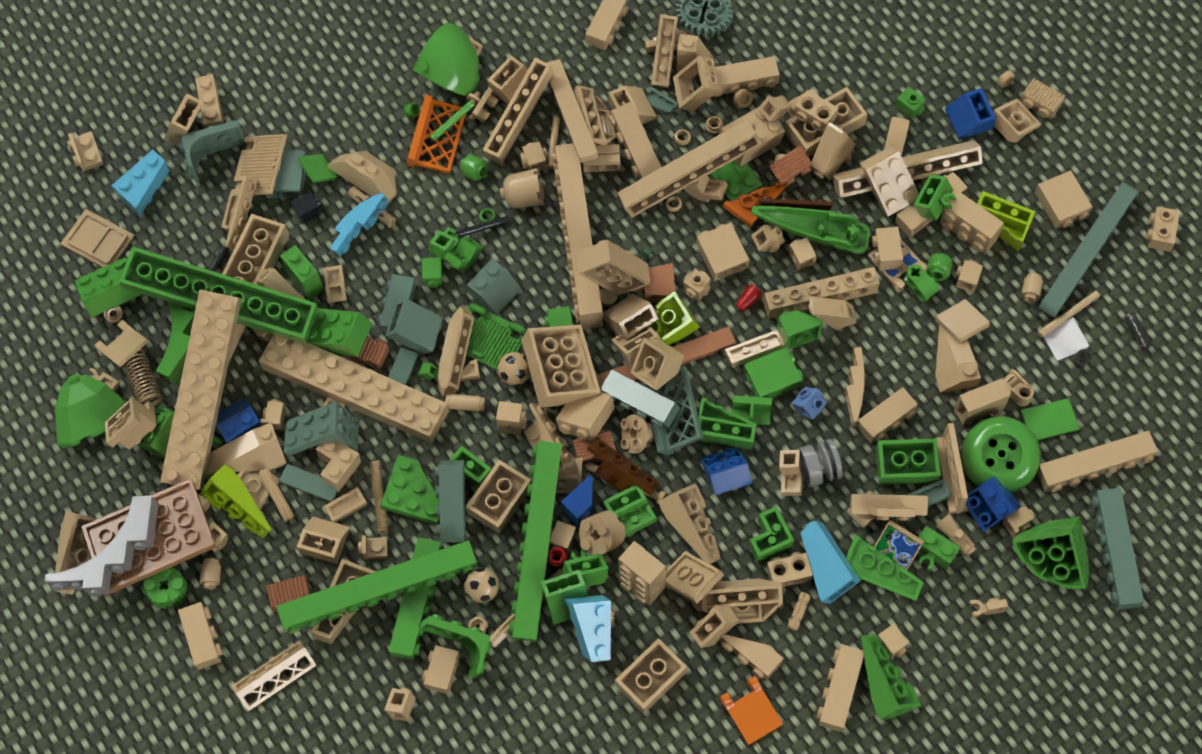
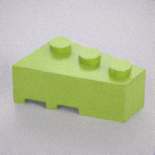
(1015, 218)

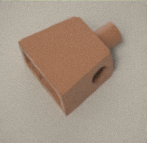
(661, 283)

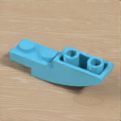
(363, 216)

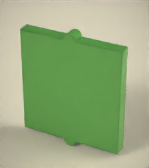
(317, 168)

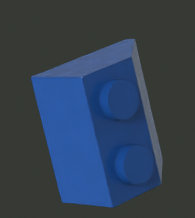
(237, 420)
(579, 503)

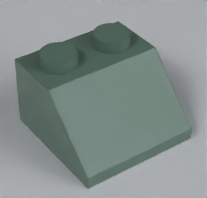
(493, 287)

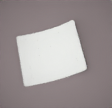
(1066, 339)

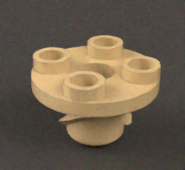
(635, 434)

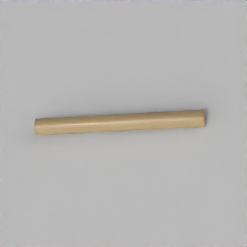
(1068, 314)

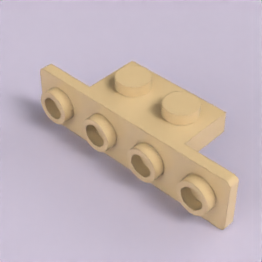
(237, 210)
(545, 430)
(889, 505)

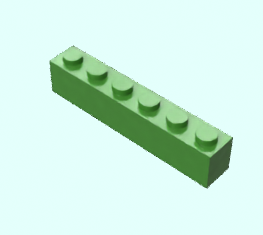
(413, 610)

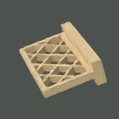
(952, 470)

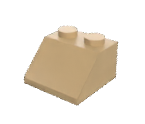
(656, 363)

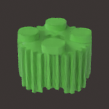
(168, 598)

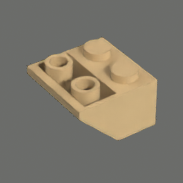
(507, 79)
(638, 98)
(323, 540)

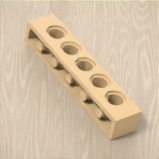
(838, 287)

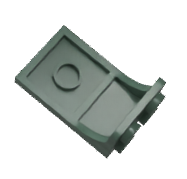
(207, 141)
(319, 426)

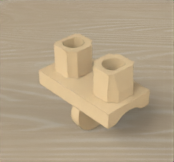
(487, 99)

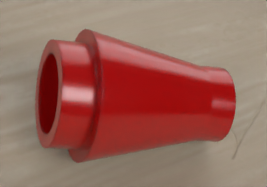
(749, 297)
(554, 554)

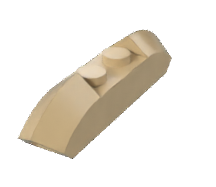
(455, 351)

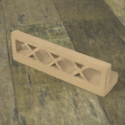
(269, 670)

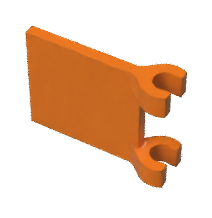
(752, 713)

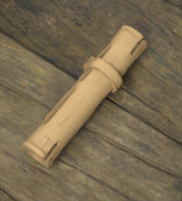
(359, 197)

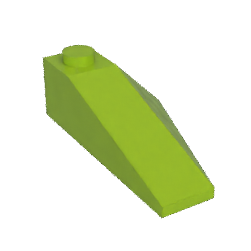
(673, 320)
(228, 492)

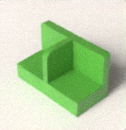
(753, 409)

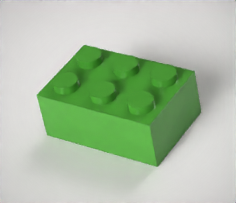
(102, 288)
(339, 331)
(907, 461)

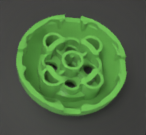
(1004, 430)

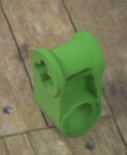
(921, 282)

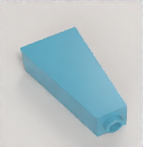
(828, 564)

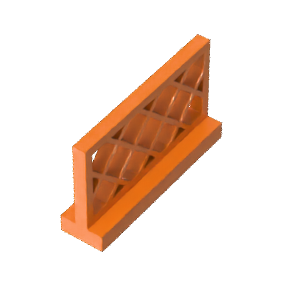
(421, 131)

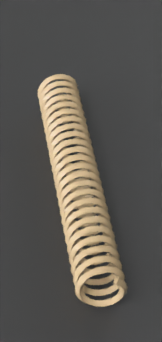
(379, 496)

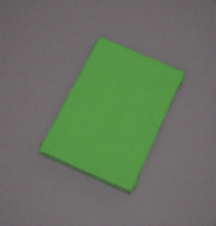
(1051, 419)

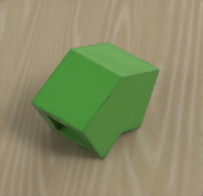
(425, 371)

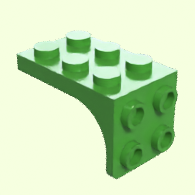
(473, 639)

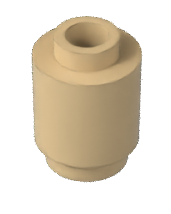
(1032, 287)
(210, 573)

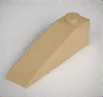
(687, 516)
(72, 544)

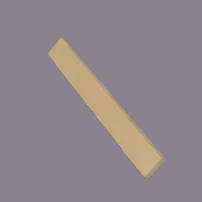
(571, 113)

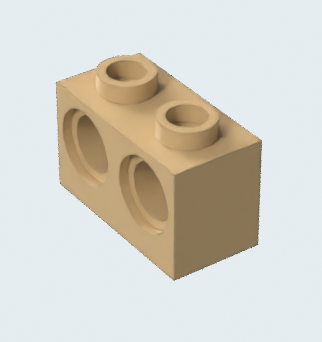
(819, 107)
(791, 575)

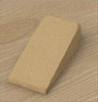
(897, 133)

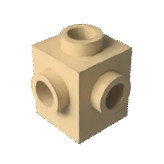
(768, 238)
(696, 284)

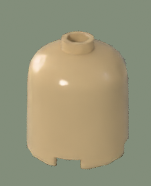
(523, 189)

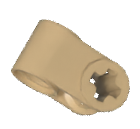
(1017, 386)

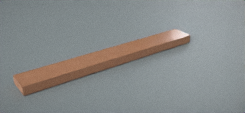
(691, 350)

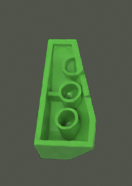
(887, 688)

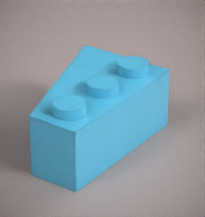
(141, 181)
(592, 625)

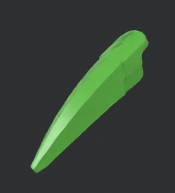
(819, 226)

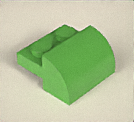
(631, 509)

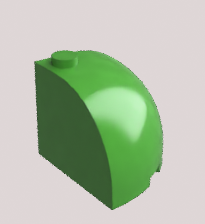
(450, 60)
(1056, 552)

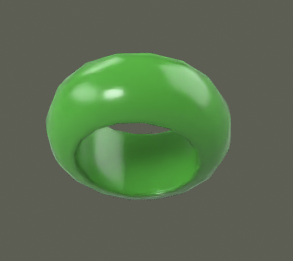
(484, 211)

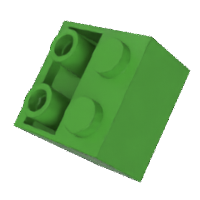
(157, 440)

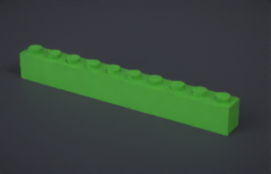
(536, 541)
(376, 587)

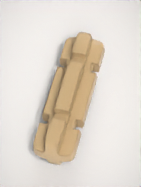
(799, 611)

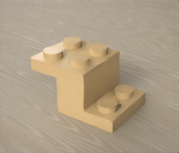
(630, 347)
(130, 424)

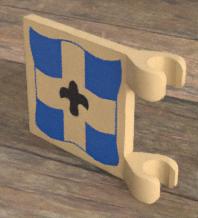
(892, 275)

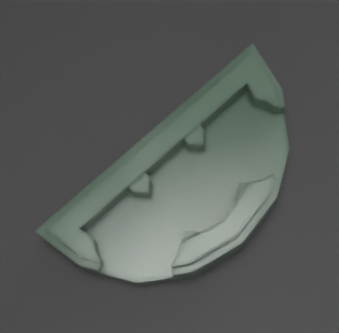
(661, 102)

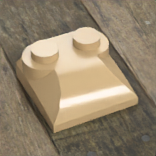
(1014, 121)

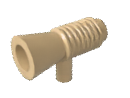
(956, 535)

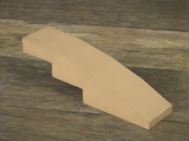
(855, 390)

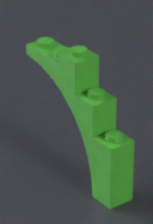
(174, 358)

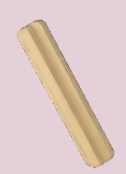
(276, 495)

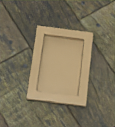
(97, 239)

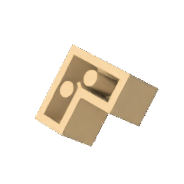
(341, 463)

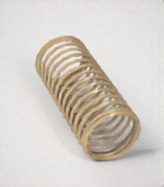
(143, 398)

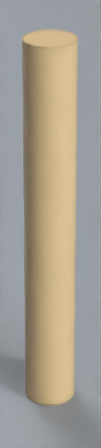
(553, 141)

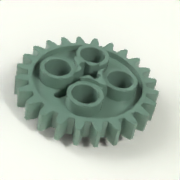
(716, 18)

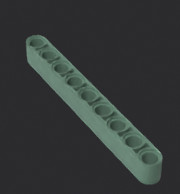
(1088, 250)

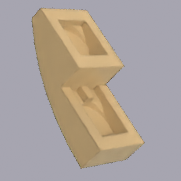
(335, 284)

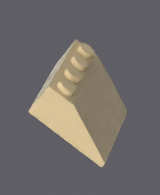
(559, 364)

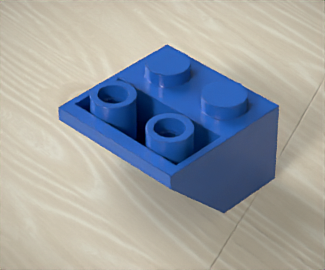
(971, 114)
(726, 470)
(991, 503)

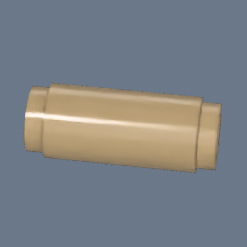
(465, 402)

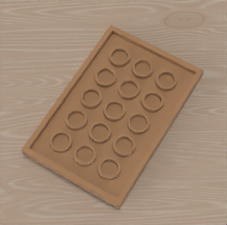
(179, 534)

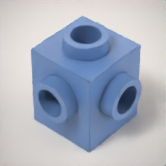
(809, 402)

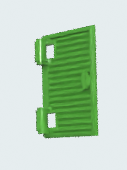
(491, 337)

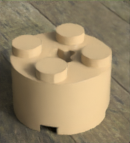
(601, 533)

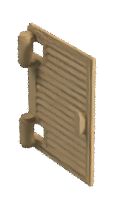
(261, 162)

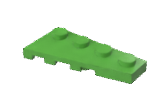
(882, 571)

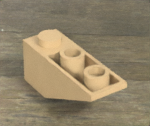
(832, 312)
(757, 655)

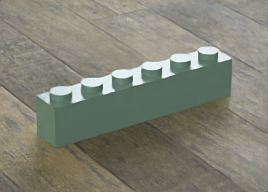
(1118, 549)

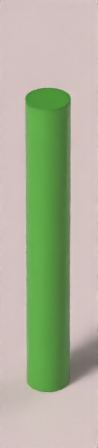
(451, 121)

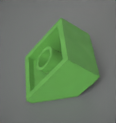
(798, 328)

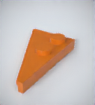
(743, 206)

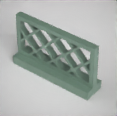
(662, 434)

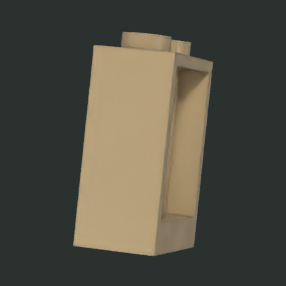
(686, 96)

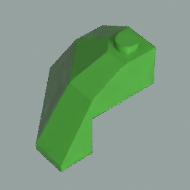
(83, 409)

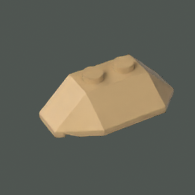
(595, 115)
(366, 173)
(749, 599)

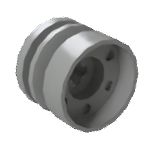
(824, 461)

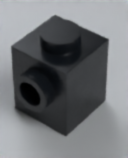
(307, 207)

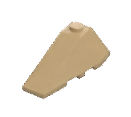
(955, 364)
(249, 452)

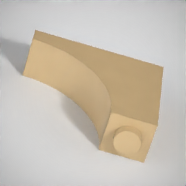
(273, 280)

